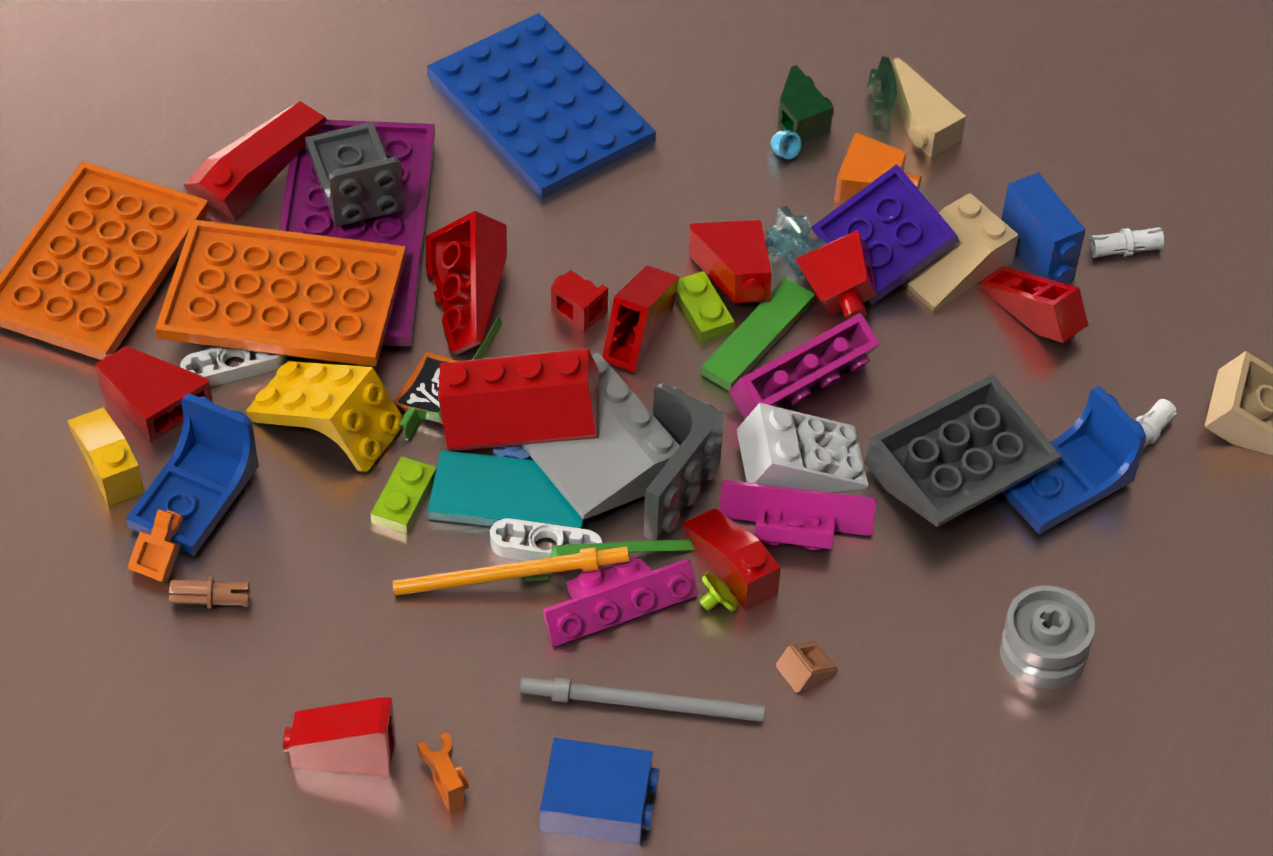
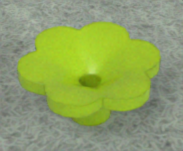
(717, 593)

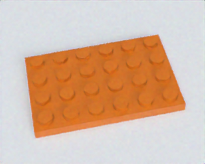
(95, 259)
(282, 293)

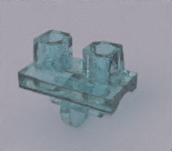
(791, 238)

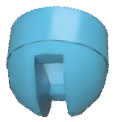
(789, 140)

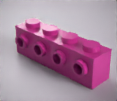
(807, 366)

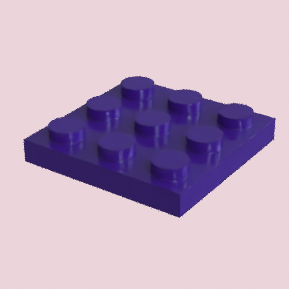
(895, 224)

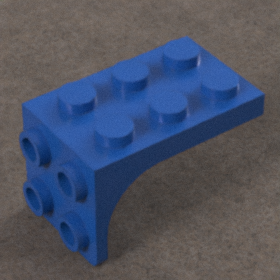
(1096, 460)
(202, 475)

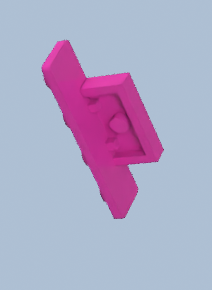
(797, 514)
(616, 596)

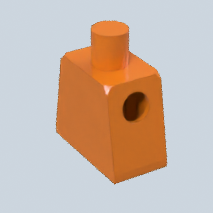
(865, 163)

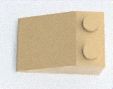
(982, 249)
(1243, 404)

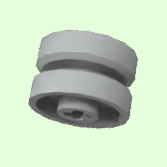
(1047, 637)

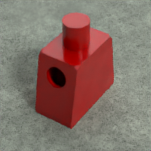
(841, 275)

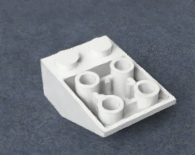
(800, 451)

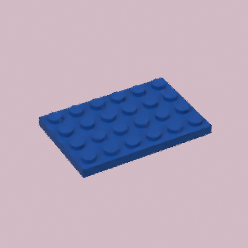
(541, 104)

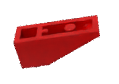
(1040, 303)
(735, 557)

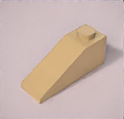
(927, 115)

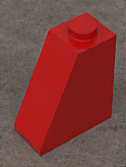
(733, 258)
(638, 317)
(149, 389)
(344, 738)

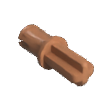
(209, 592)

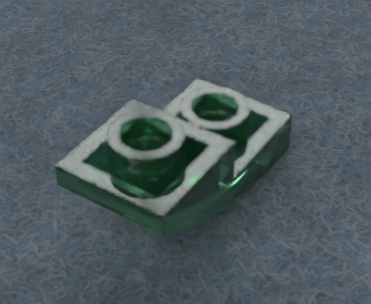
(884, 93)

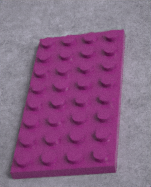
(307, 211)

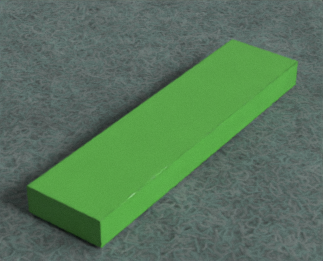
(757, 334)

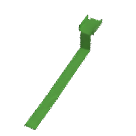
(412, 416)
(633, 546)

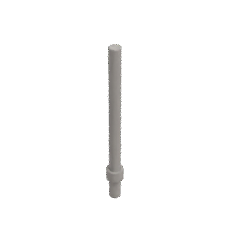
(562, 690)

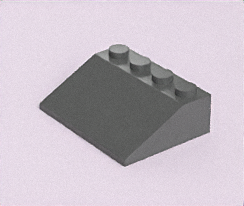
(959, 452)

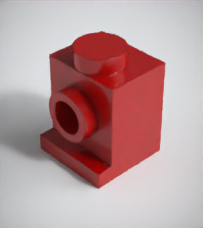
(578, 300)

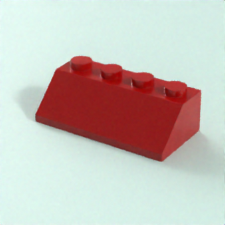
(519, 400)

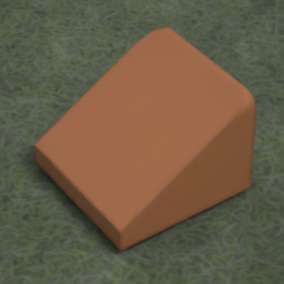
(805, 665)

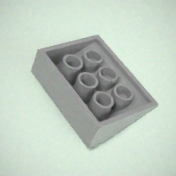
(618, 463)

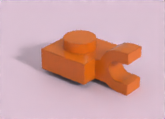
(154, 551)
(449, 779)

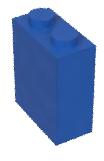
(1047, 230)
(598, 791)

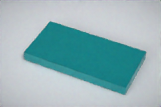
(494, 488)

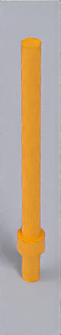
(588, 560)

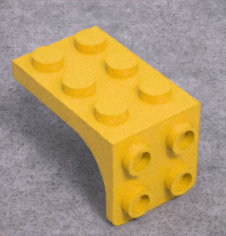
(335, 400)

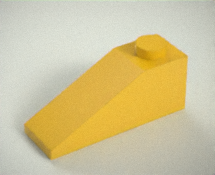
(107, 456)

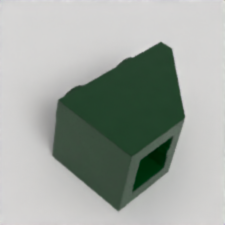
(804, 107)

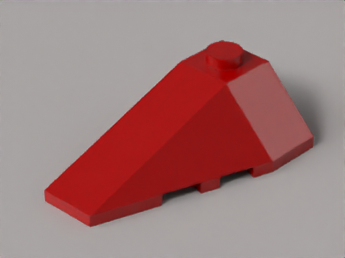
(247, 166)
(467, 269)

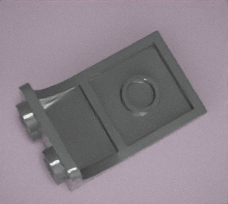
(356, 174)
(699, 433)

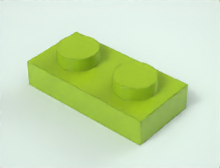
(703, 306)
(403, 495)

